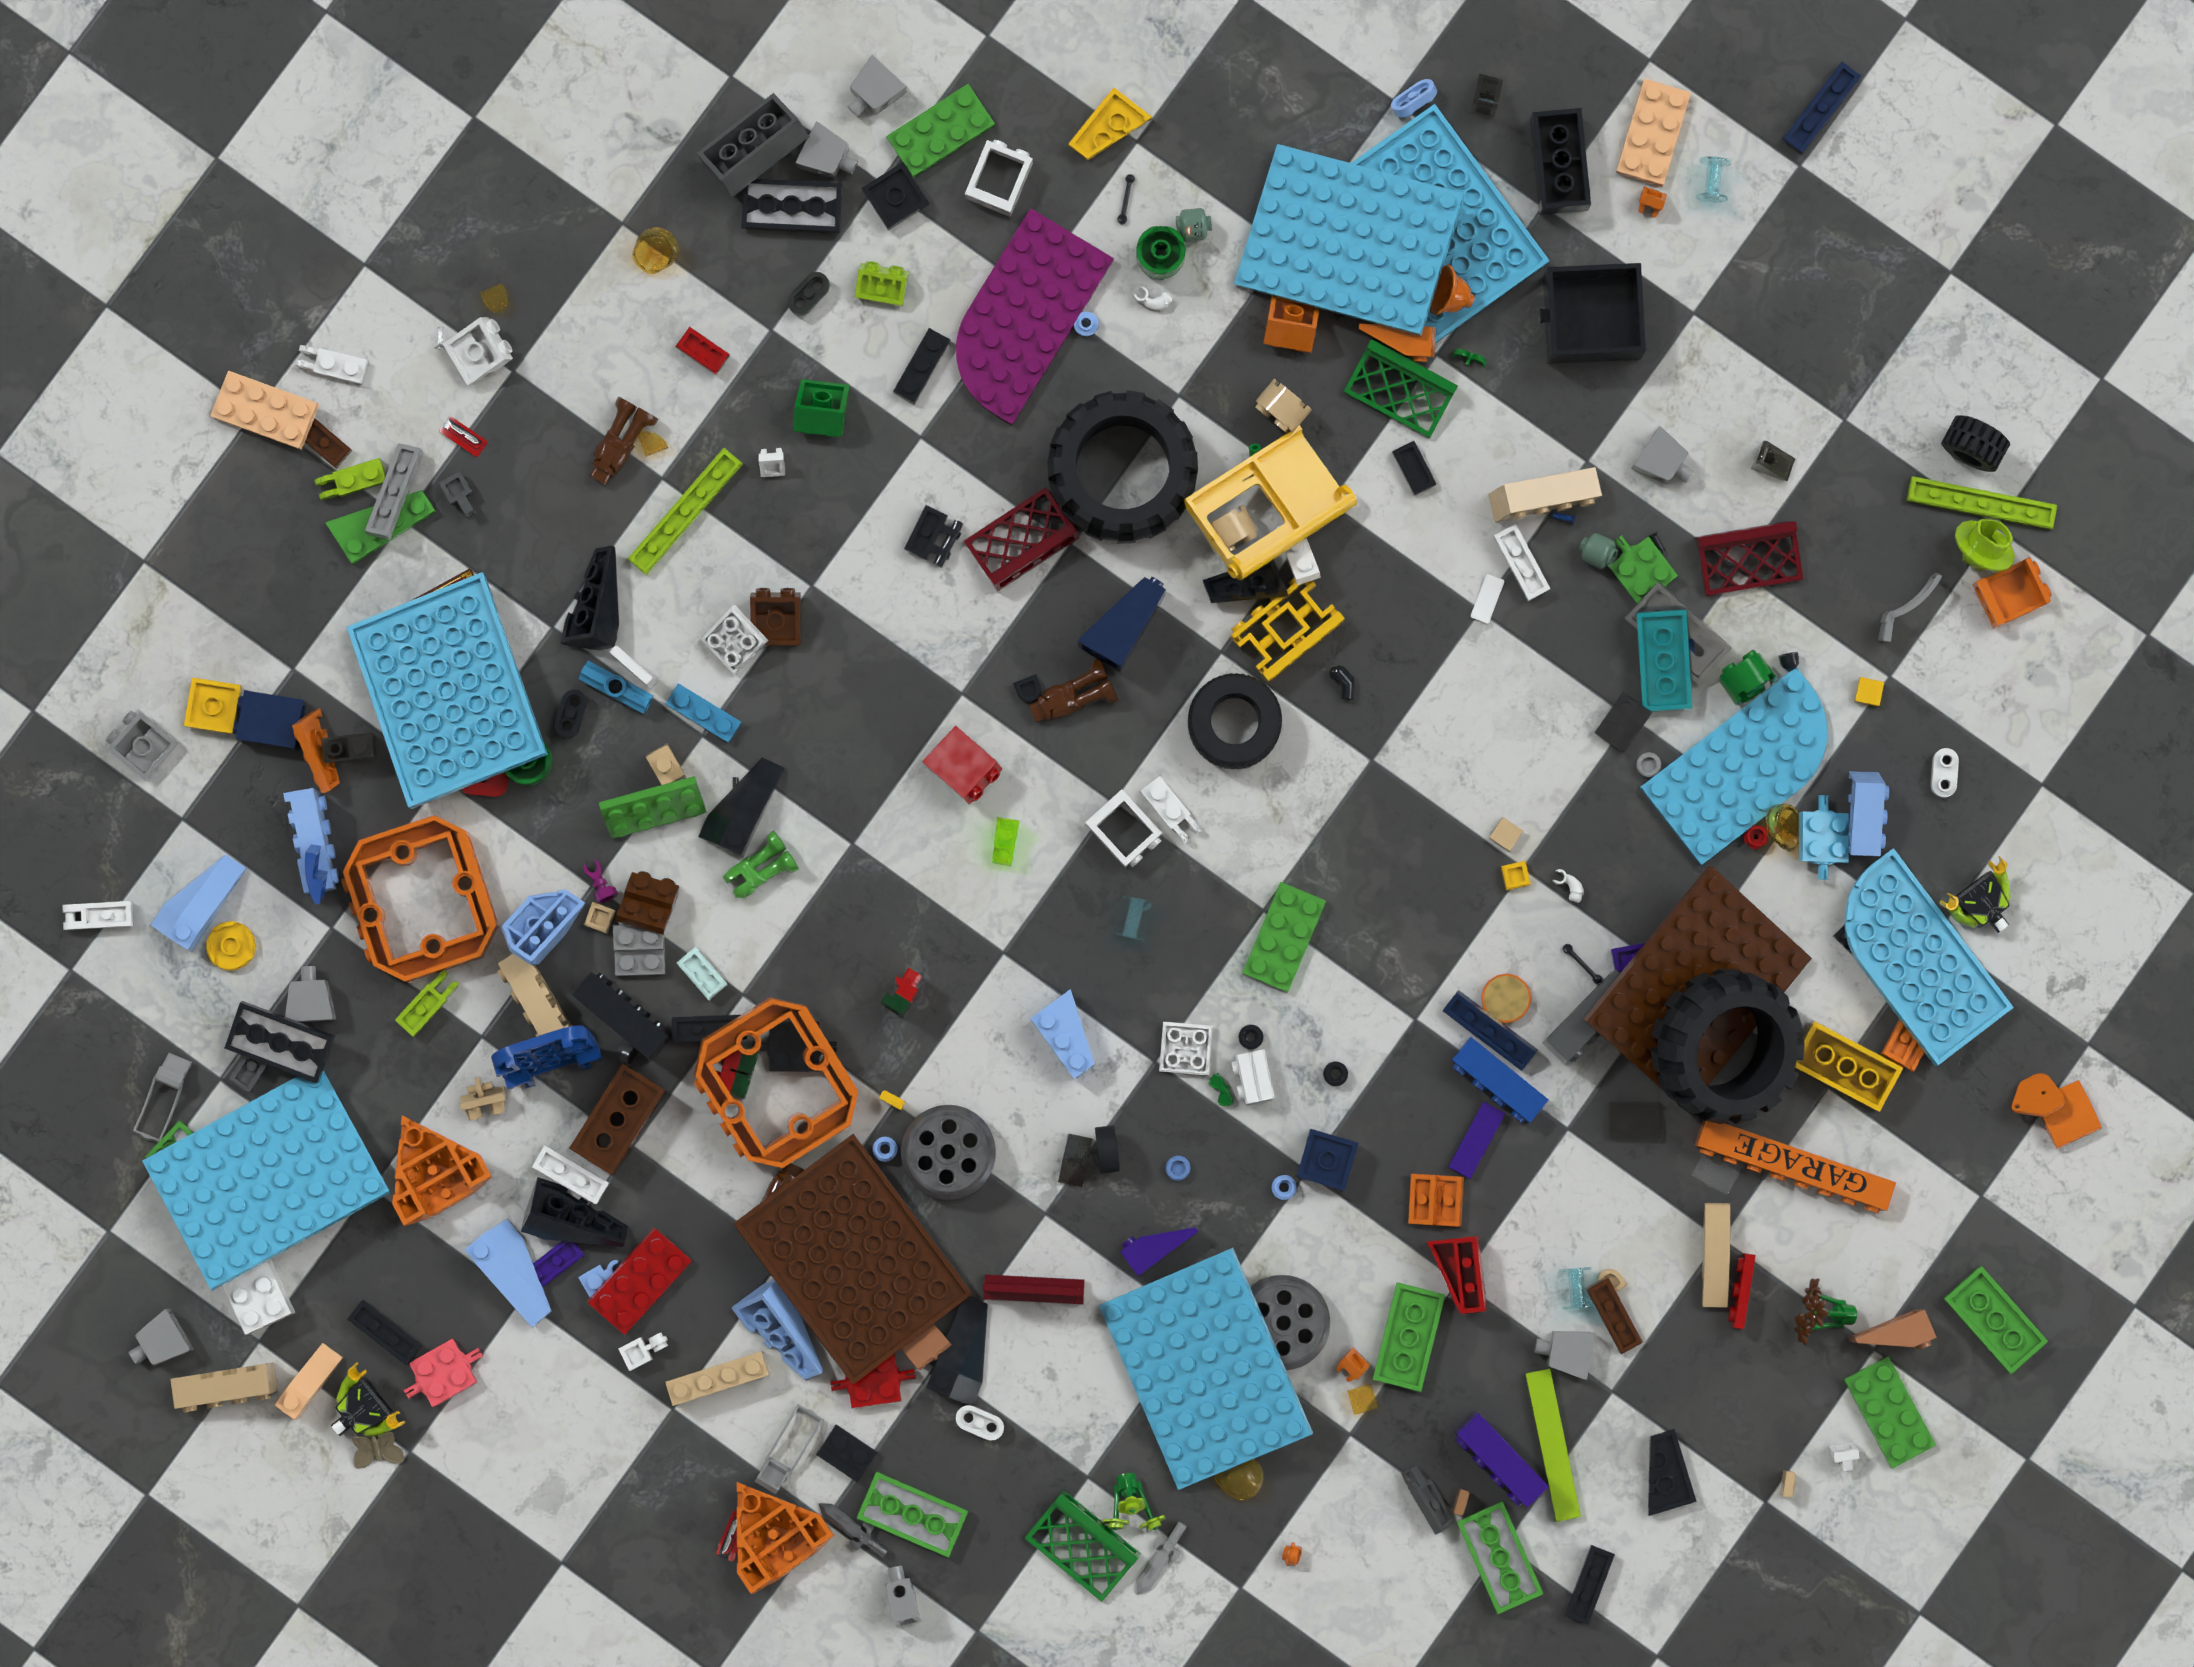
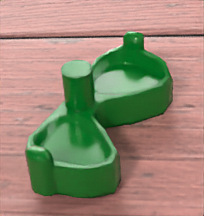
(1470, 356)
(1225, 1097)

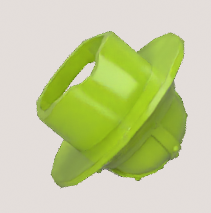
(1984, 545)

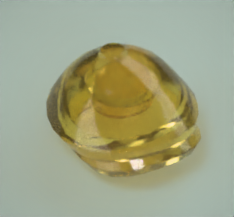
(655, 250)
(1783, 826)
(1242, 1480)

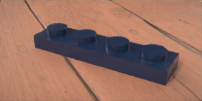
(1821, 107)
(1490, 1030)

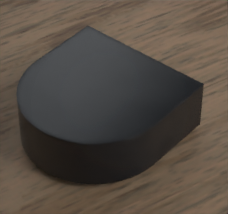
(1028, 689)

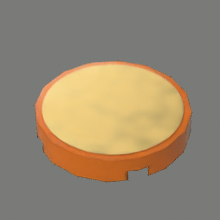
(1506, 997)

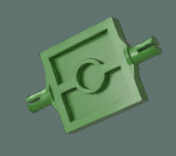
(1641, 568)

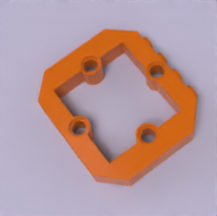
(385, 847)
(819, 1127)

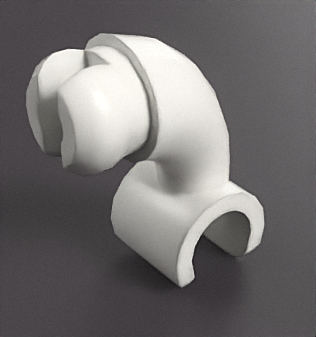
(1157, 303)
(1575, 886)

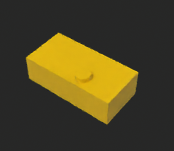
(1847, 1066)

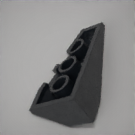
(596, 614)
(562, 1217)
(961, 1365)

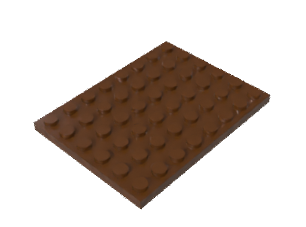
(1703, 933)
(852, 1259)

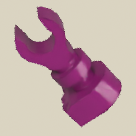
(603, 893)

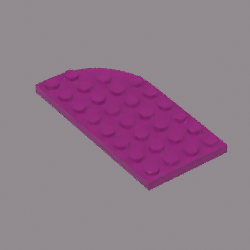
(1026, 313)

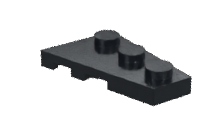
(1259, 585)
(1668, 1476)

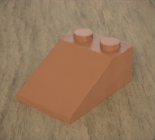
(1907, 1330)

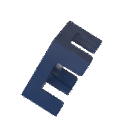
(1327, 1159)

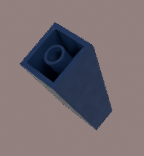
(1123, 625)

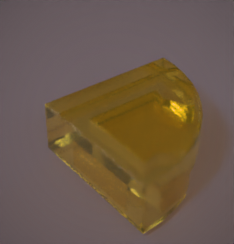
(651, 443)

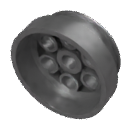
(963, 1183)
(1318, 1323)

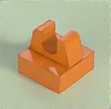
(1652, 198)
(1353, 1364)

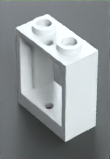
(991, 201)
(1103, 813)

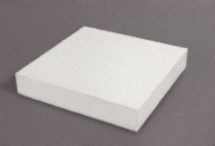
(633, 667)

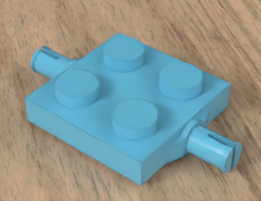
(1823, 837)

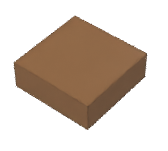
(1460, 1502)

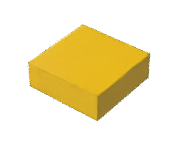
(1869, 691)
(1515, 875)
(892, 1100)

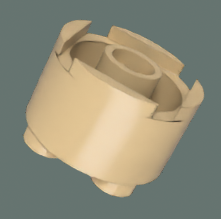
(1283, 406)
(1234, 528)

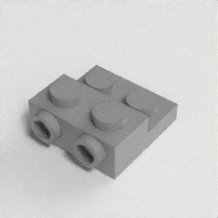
(140, 743)
(638, 951)

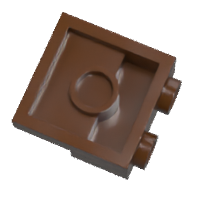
(777, 615)
(648, 902)

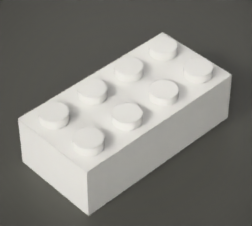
(258, 1298)

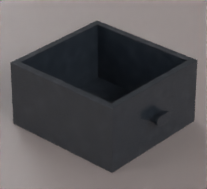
(1593, 313)

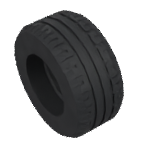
(1240, 687)

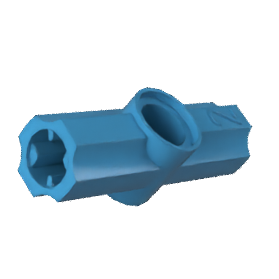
(629, 695)

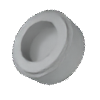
(1648, 765)

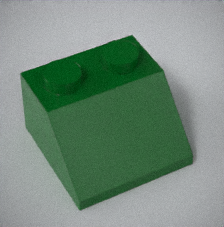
(821, 408)

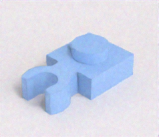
(596, 1277)

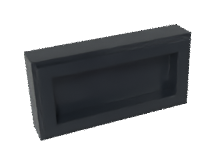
(1414, 468)

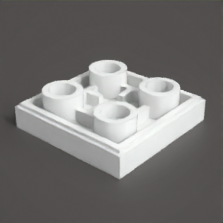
(734, 639)
(1185, 1048)

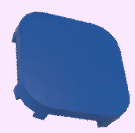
(545, 1053)

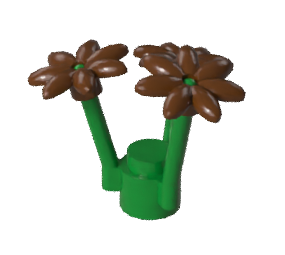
(1840, 1314)

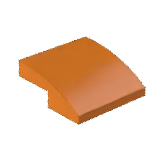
(2074, 1119)
(1436, 1200)

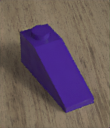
(1150, 1249)

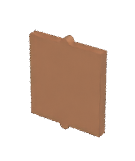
(926, 1347)

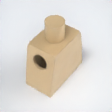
(665, 765)

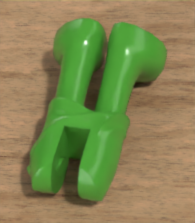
(756, 878)

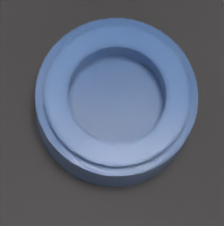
(1178, 1168)

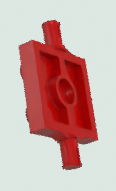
(876, 1387)

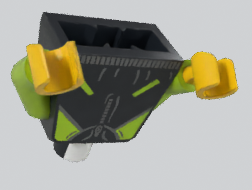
(1983, 899)
(363, 1407)

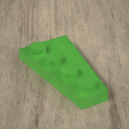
(351, 533)

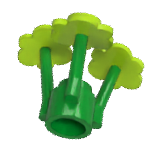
(1127, 1487)

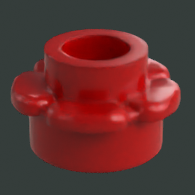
(1762, 837)

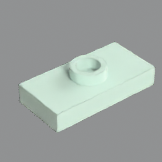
(702, 973)

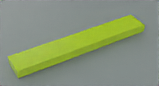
(1981, 503)
(685, 511)
(1552, 1445)

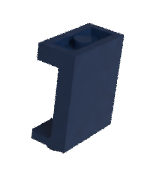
(268, 719)

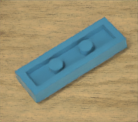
(703, 713)

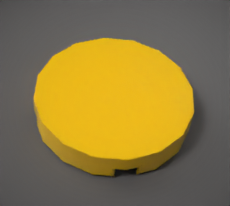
(231, 945)

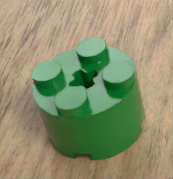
(1160, 238)
(1746, 678)
(535, 772)

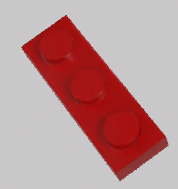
(1741, 1290)

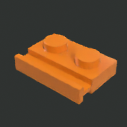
(1903, 1048)

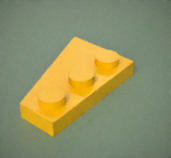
(1108, 124)

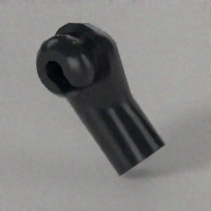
(1346, 679)

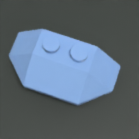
(541, 924)

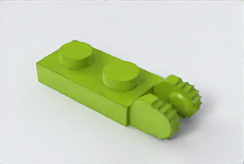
(353, 479)
(425, 1005)

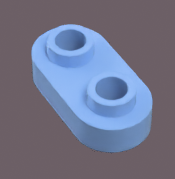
(1414, 98)

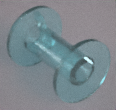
(1713, 179)
(1133, 918)
(1577, 1288)

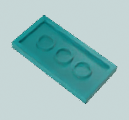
(1664, 660)

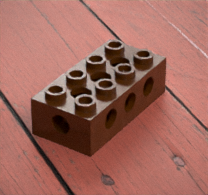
(635, 1118)

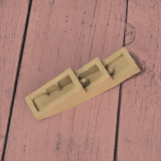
(1716, 1255)

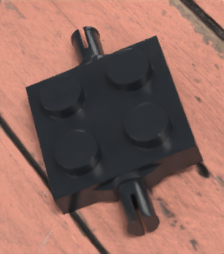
(787, 1048)

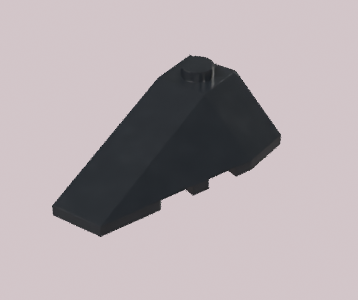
(740, 811)

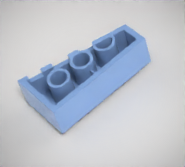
(312, 828)

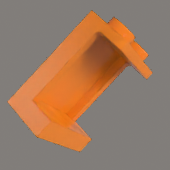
(2012, 592)

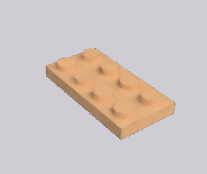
(1653, 132)
(264, 410)

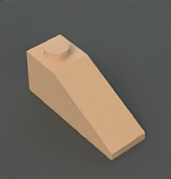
(308, 1382)

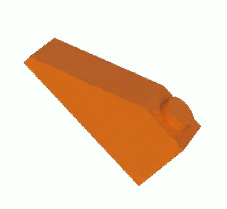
(1407, 343)

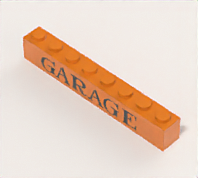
(1795, 1164)

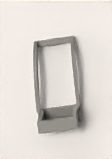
(1888, 617)
(171, 1074)
(775, 1473)

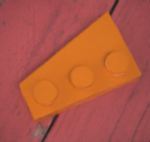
(309, 735)

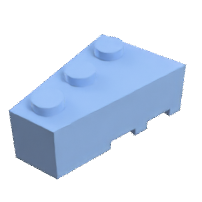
(1867, 813)
(1064, 1033)

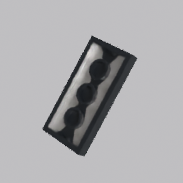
(792, 206)
(279, 1042)

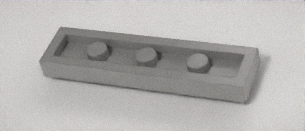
(394, 491)

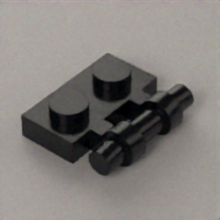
(926, 533)

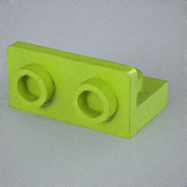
(881, 283)

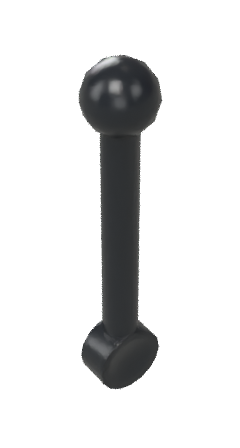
(1122, 219)
(1568, 949)

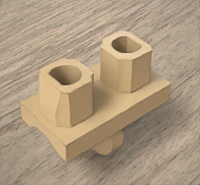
(481, 1095)

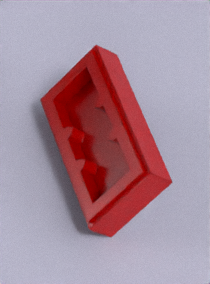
(702, 350)

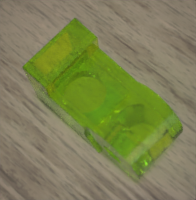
(1005, 841)

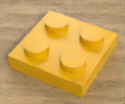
(212, 705)

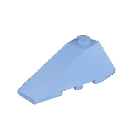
(196, 905)
(507, 1264)
(780, 1324)

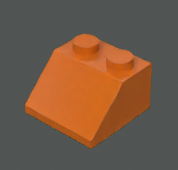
(1291, 325)

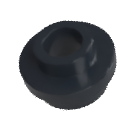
(1247, 1029)
(1343, 1073)

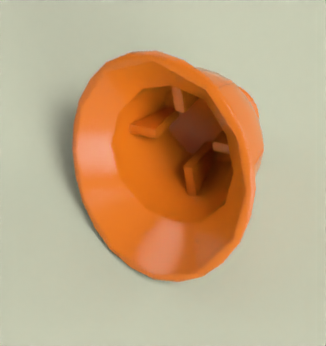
(1451, 293)

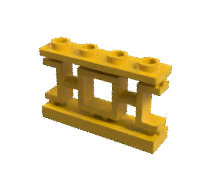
(1298, 641)

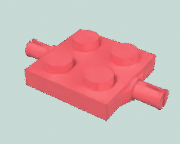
(443, 1372)

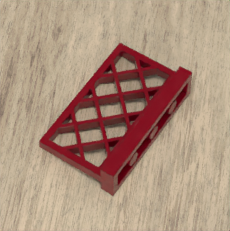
(1748, 536)
(1028, 558)
(1033, 1289)

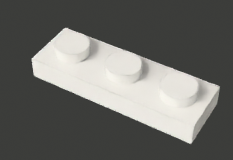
(1521, 562)
(570, 1175)

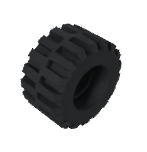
(1975, 443)

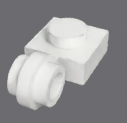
(637, 1352)

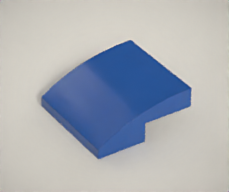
(315, 878)

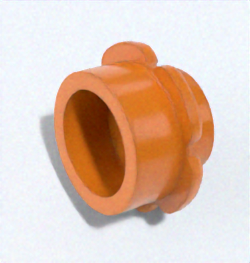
(1292, 1554)

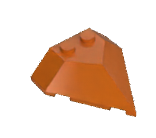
(433, 1173)
(774, 1537)

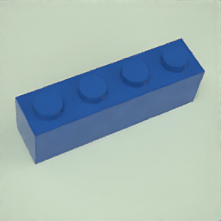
(1499, 1080)

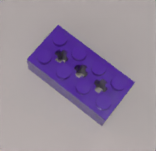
(1498, 1456)

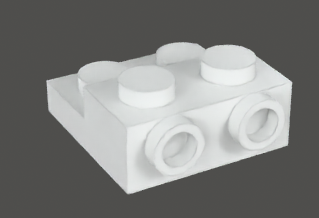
(478, 350)

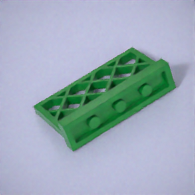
(1411, 369)
(1100, 1532)

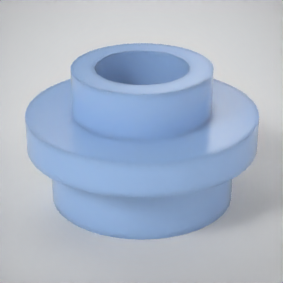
(1089, 330)
(885, 1157)
(1284, 1179)

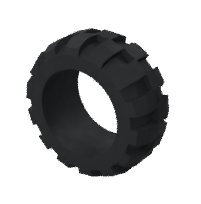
(1122, 410)
(1772, 1061)

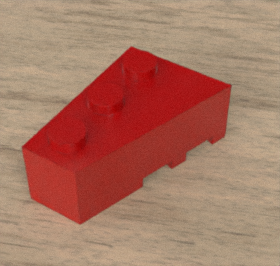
(1463, 1271)

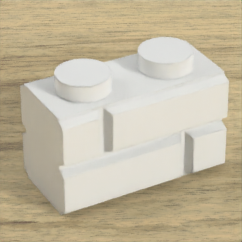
(1253, 1076)

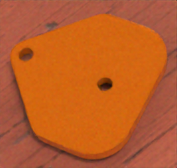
(2030, 1097)

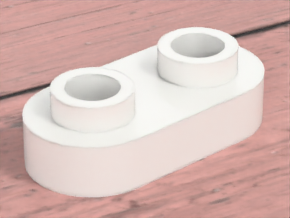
(1944, 772)
(980, 1421)

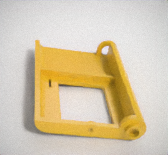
(1295, 486)

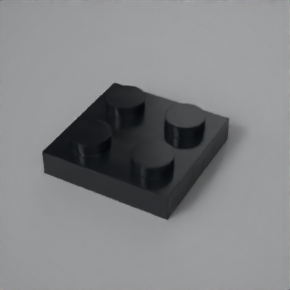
(895, 196)

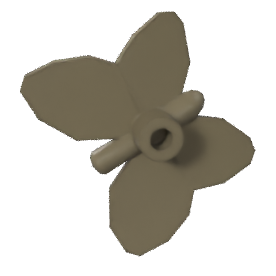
(382, 1446)

